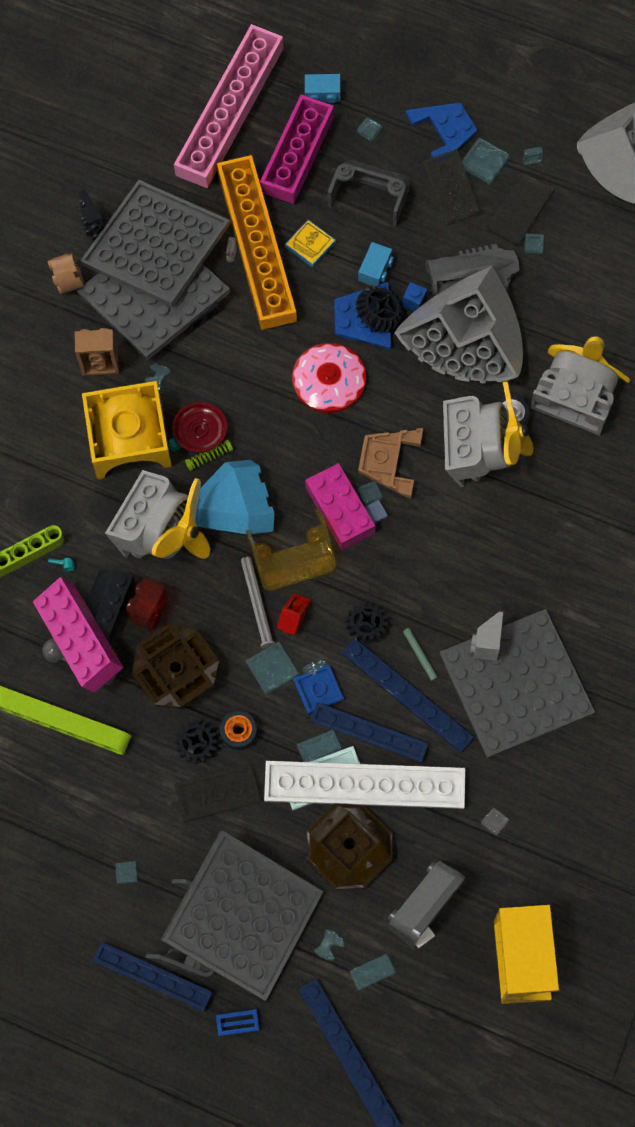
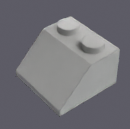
(487, 639)

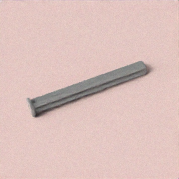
(257, 603)

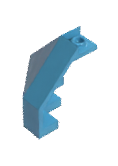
(235, 500)

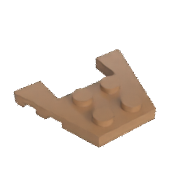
(381, 456)

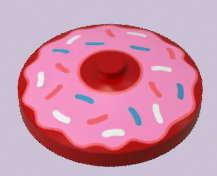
(329, 378)

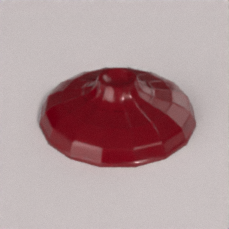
(199, 427)

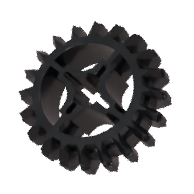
(389, 313)

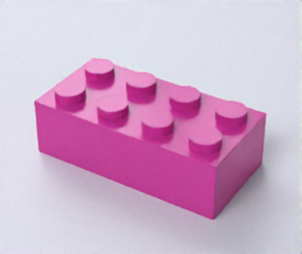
(340, 506)

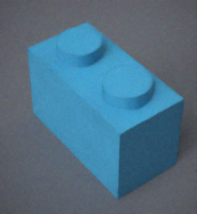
(323, 87)
(375, 264)

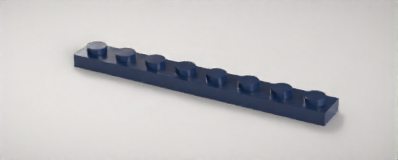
(407, 695)
(348, 1055)

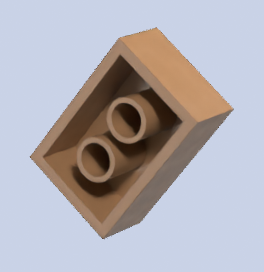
(96, 352)

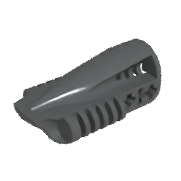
(461, 266)

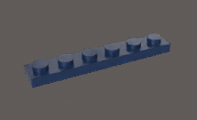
(369, 732)
(152, 976)

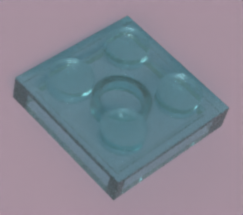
(484, 160)
(272, 668)

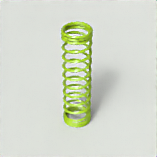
(228, 444)

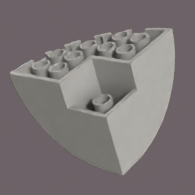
(610, 152)
(467, 331)

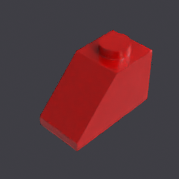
(293, 614)

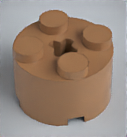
(66, 273)

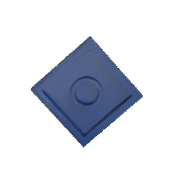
(318, 688)

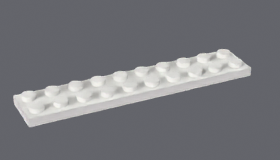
(365, 784)

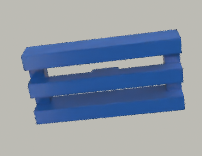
(235, 1023)

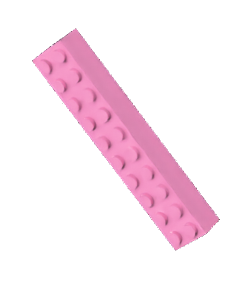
(229, 106)

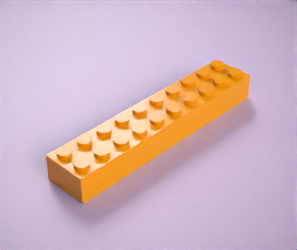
(256, 242)

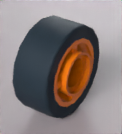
(234, 720)

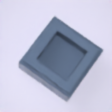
(376, 512)

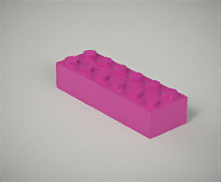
(297, 149)
(77, 635)

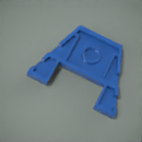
(450, 123)
(350, 326)

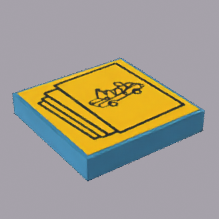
(310, 243)

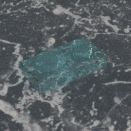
(318, 746)
(372, 972)

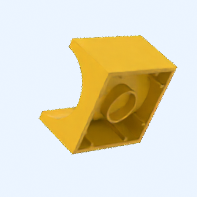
(125, 426)
(525, 954)

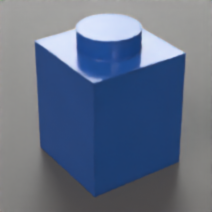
(414, 297)

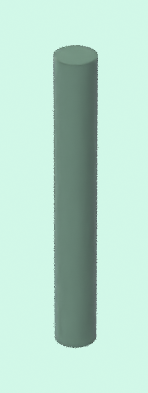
(420, 654)

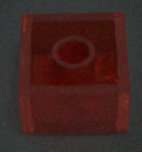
(147, 604)

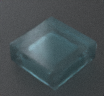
(369, 129)
(532, 155)
(533, 243)
(370, 493)
(126, 872)

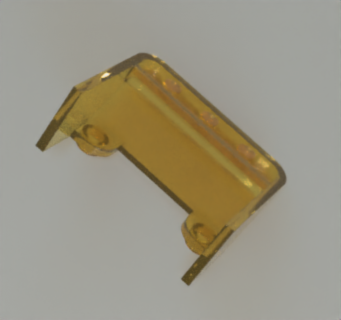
(295, 563)

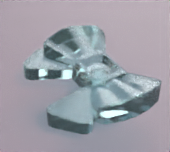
(161, 372)
(312, 667)
(329, 938)

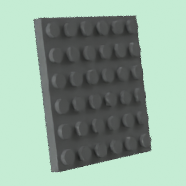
(155, 242)
(147, 321)
(524, 691)
(242, 915)

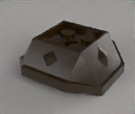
(170, 648)
(349, 867)

